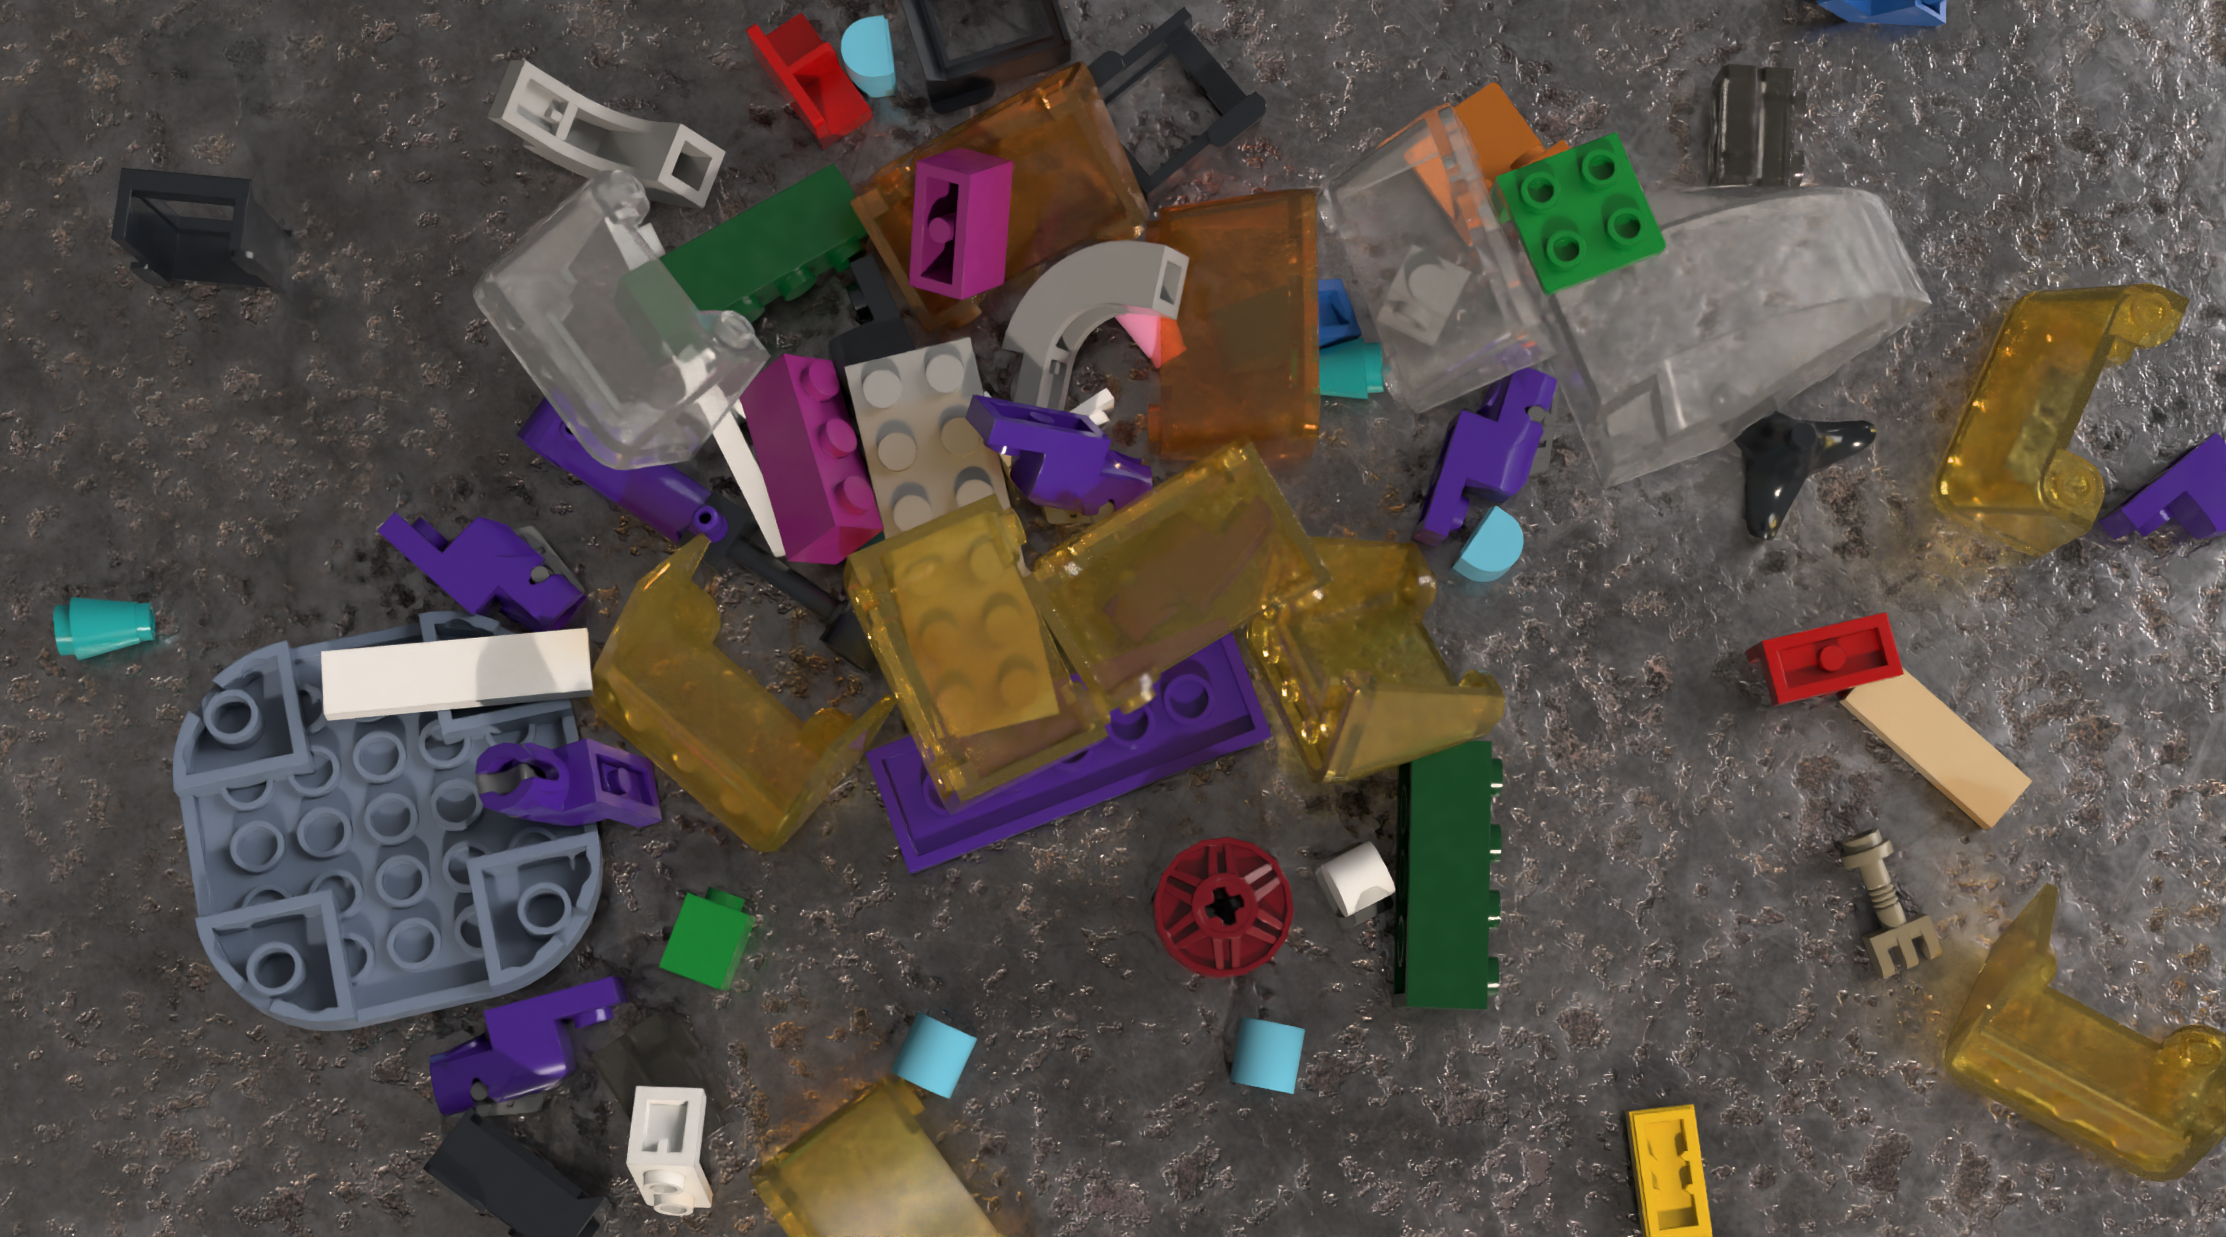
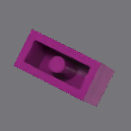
(960, 222)

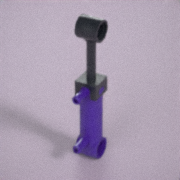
(682, 510)

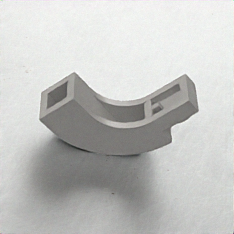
(590, 138)
(1076, 299)

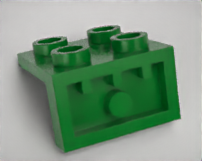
(1579, 214)

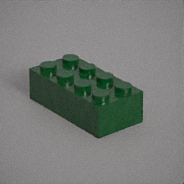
(1445, 880)

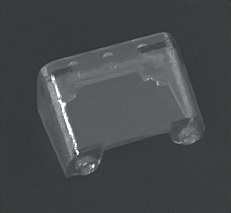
(1434, 263)
(614, 331)

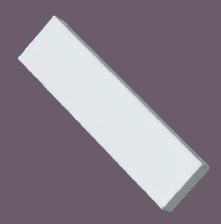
(456, 674)

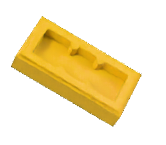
(1668, 1172)

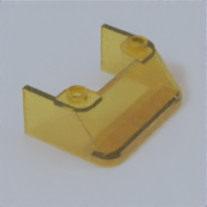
(711, 719)
(2080, 1071)

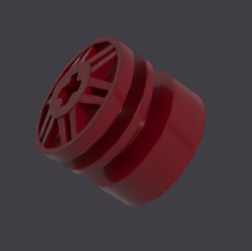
(1204, 943)

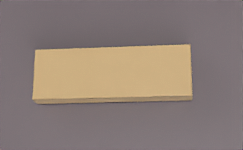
(1939, 746)

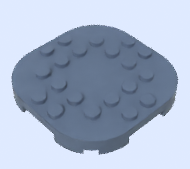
(353, 857)

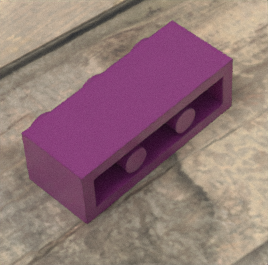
(810, 460)

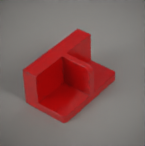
(810, 79)
(1828, 659)

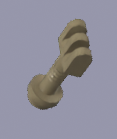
(1867, 853)

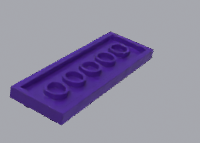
(1198, 715)

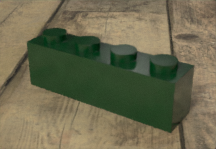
(772, 247)

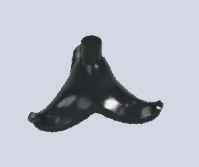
(1785, 455)

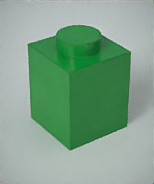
(708, 938)

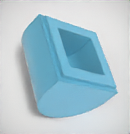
(870, 57)
(1491, 547)
(933, 1055)
(1267, 1055)

